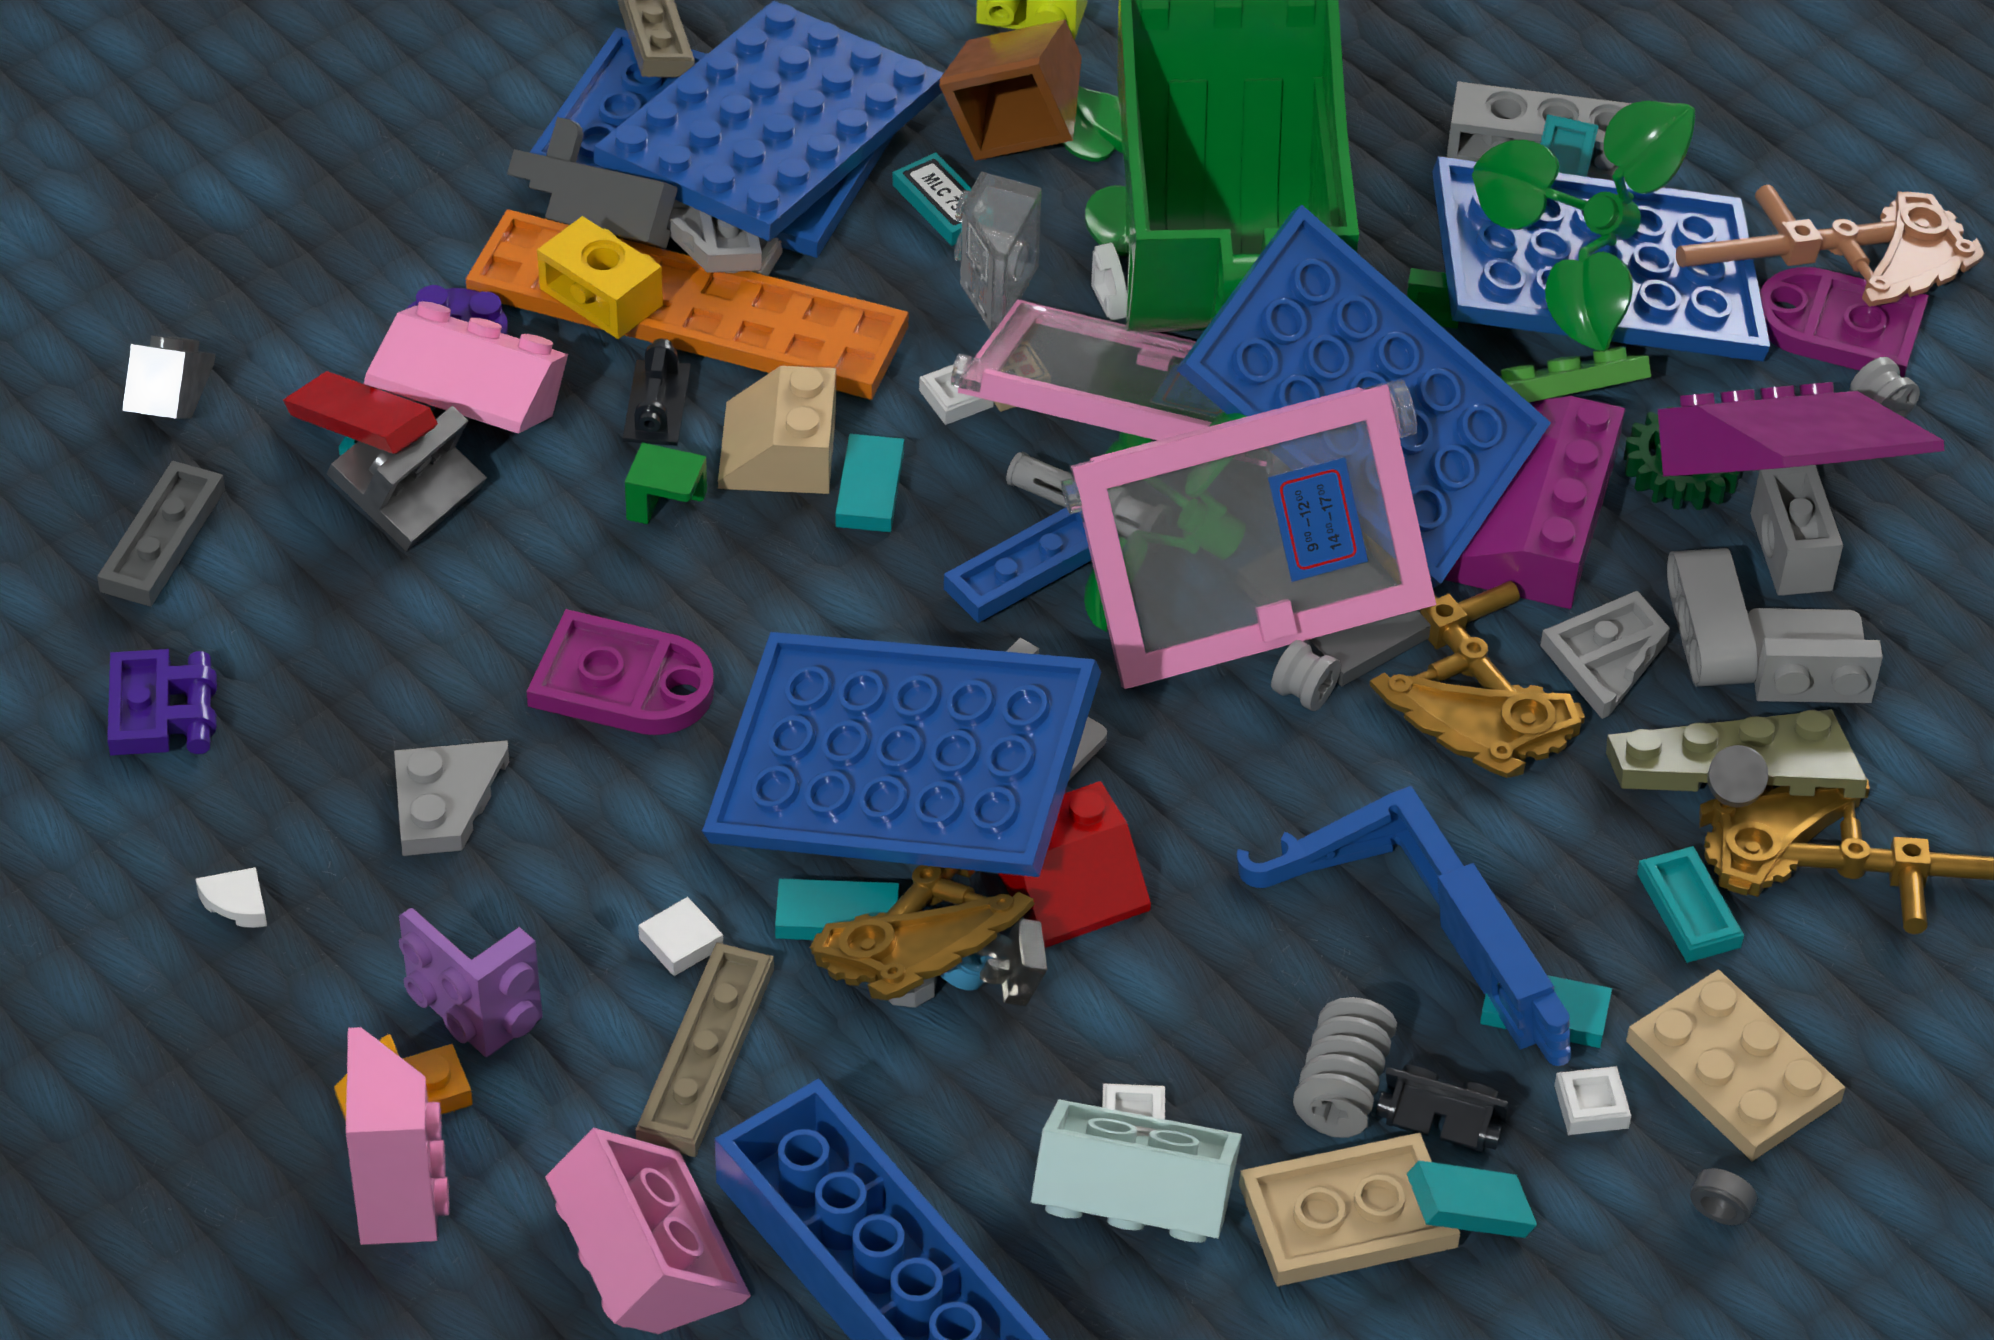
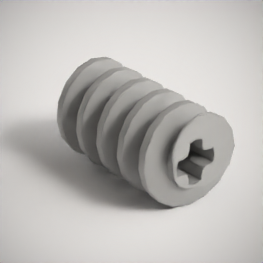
(1344, 1066)

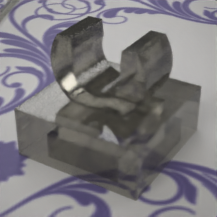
(1017, 962)

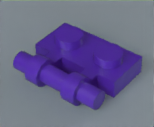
(140, 702)

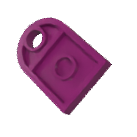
(1835, 321)
(621, 676)

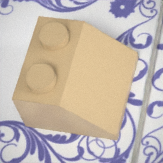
(781, 433)

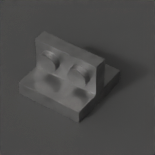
(414, 487)

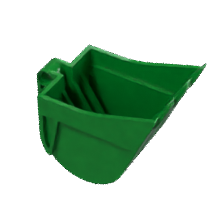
(1223, 135)

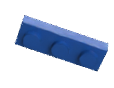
(1019, 565)

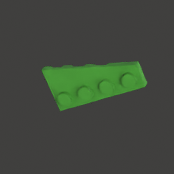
(1571, 375)

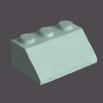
(1163, 1180)

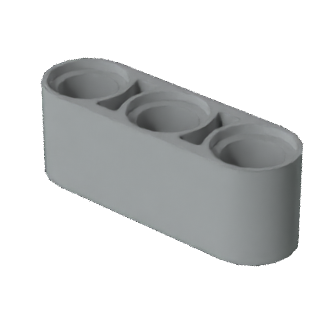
(1712, 617)

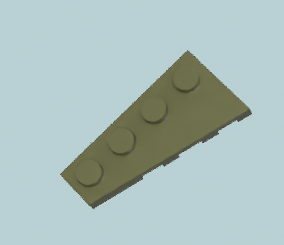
(1798, 749)

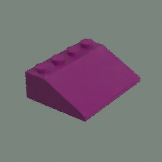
(1783, 430)
(1550, 508)

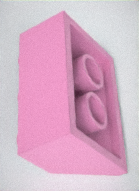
(469, 366)
(393, 1146)
(644, 1233)

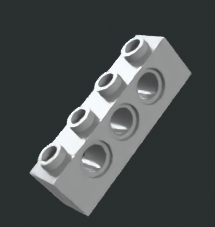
(1495, 115)

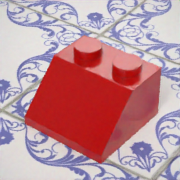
(1088, 870)

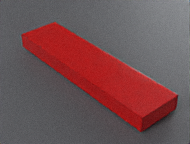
(361, 412)

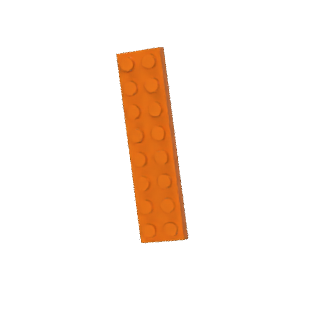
(715, 314)

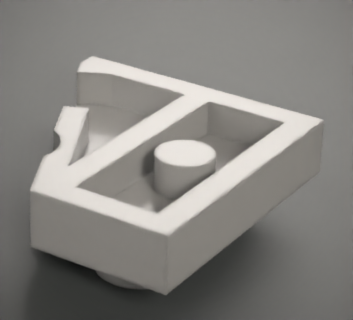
(713, 242)
(1607, 649)
(444, 792)

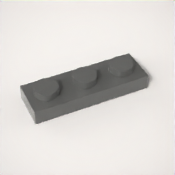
(161, 533)

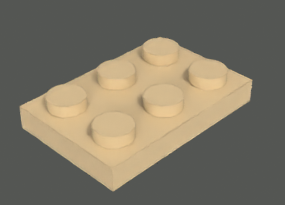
(1735, 1064)
(1341, 1210)

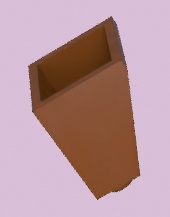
(1015, 89)

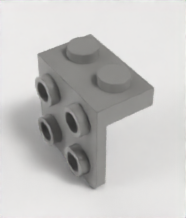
(1814, 656)

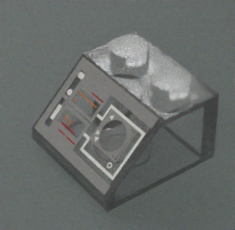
(997, 243)

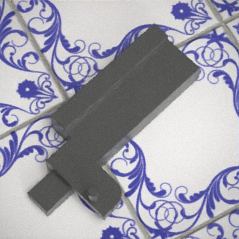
(613, 200)

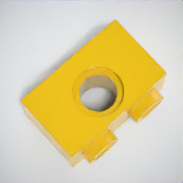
(600, 277)

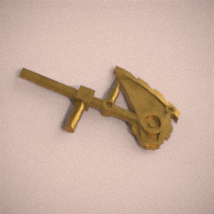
(1486, 724)
(1771, 836)
(911, 944)

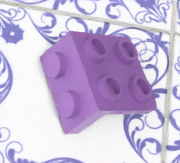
(478, 998)

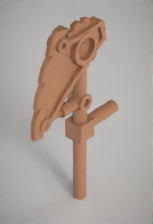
(1922, 249)

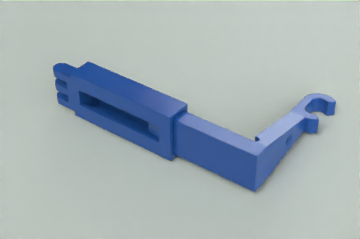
(1467, 907)

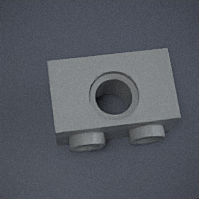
(1796, 530)

